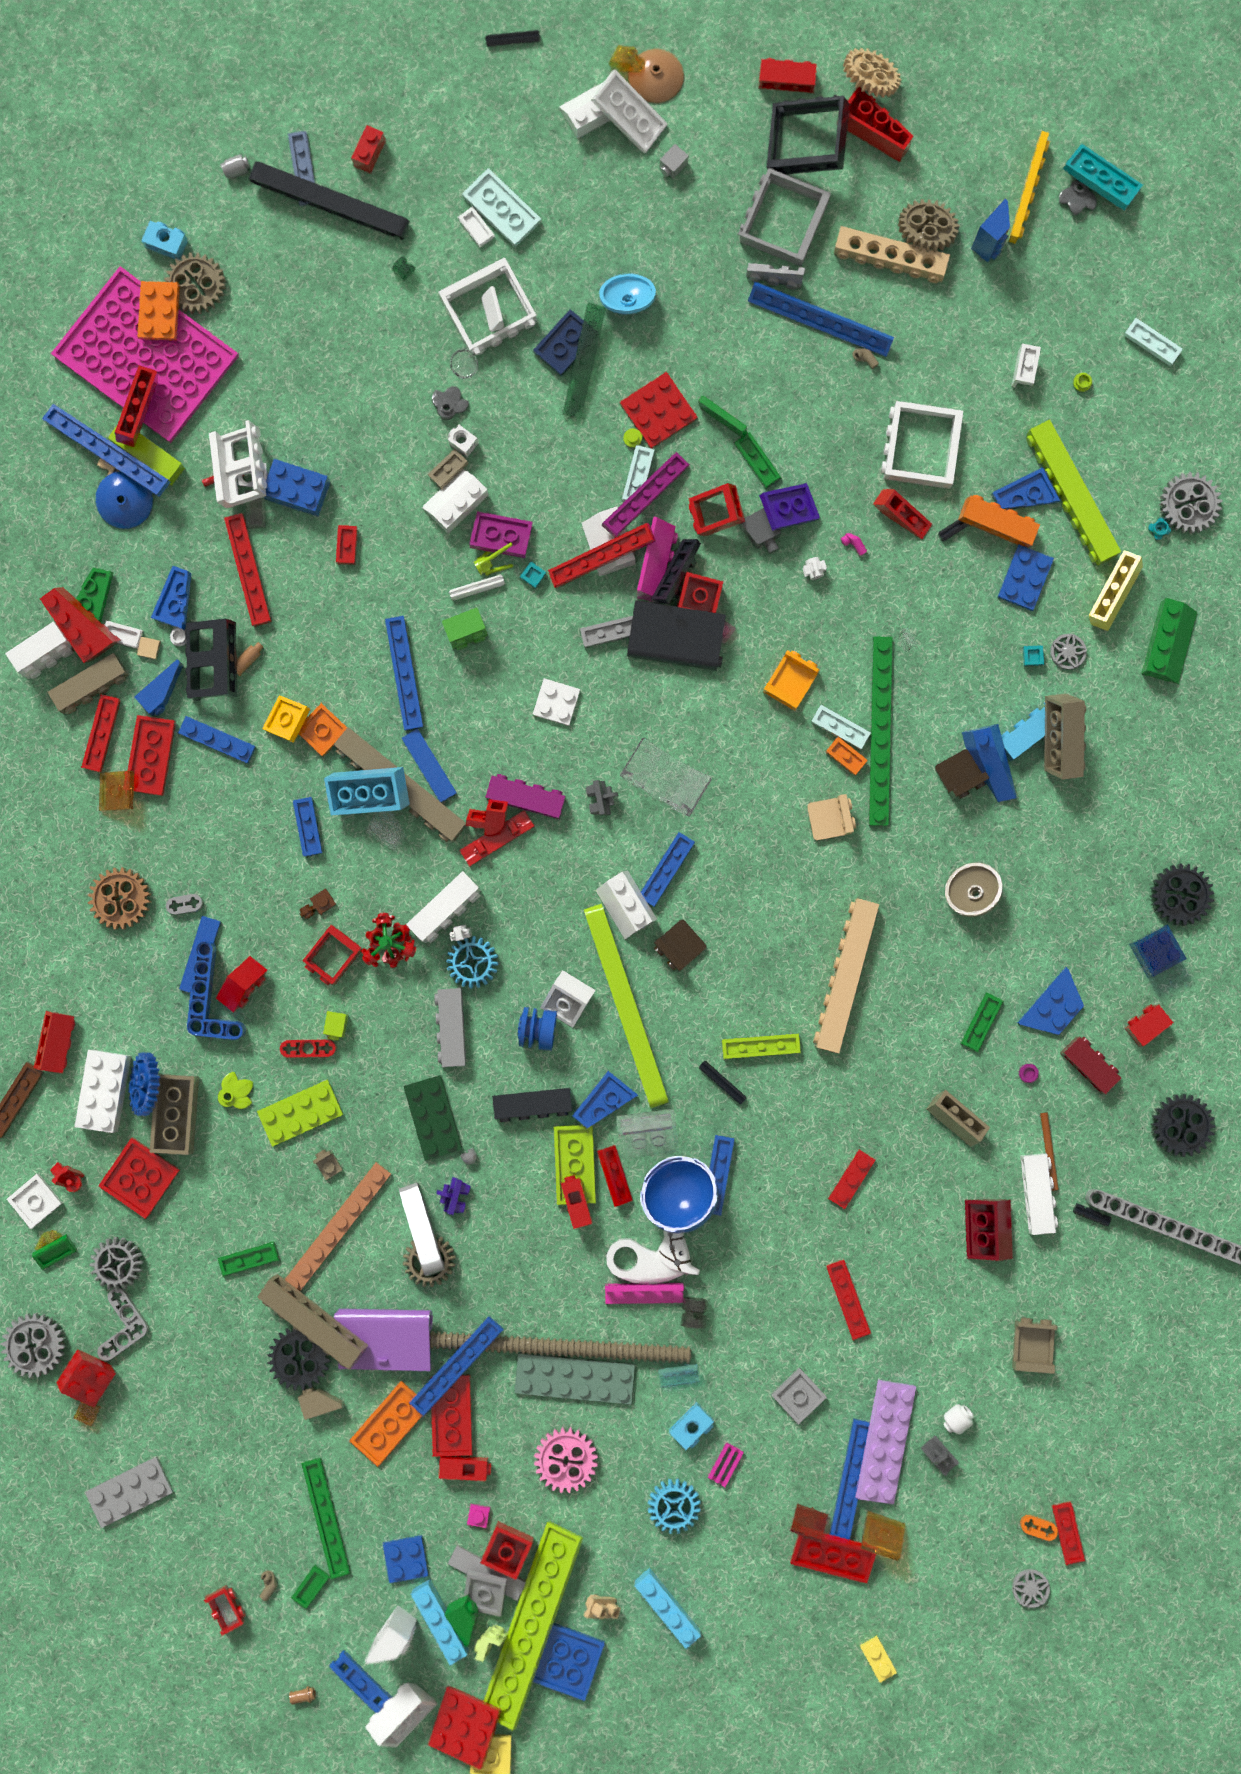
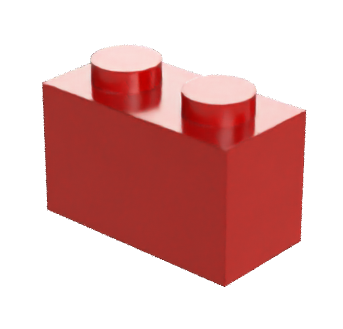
(368, 149)
(1148, 1025)

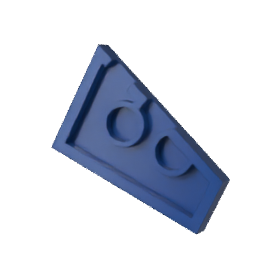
(1026, 492)
(604, 1099)

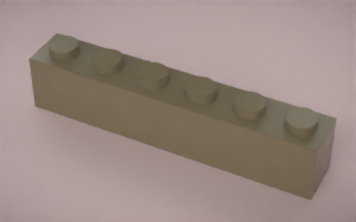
(312, 1321)

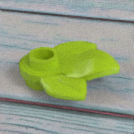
(237, 1089)

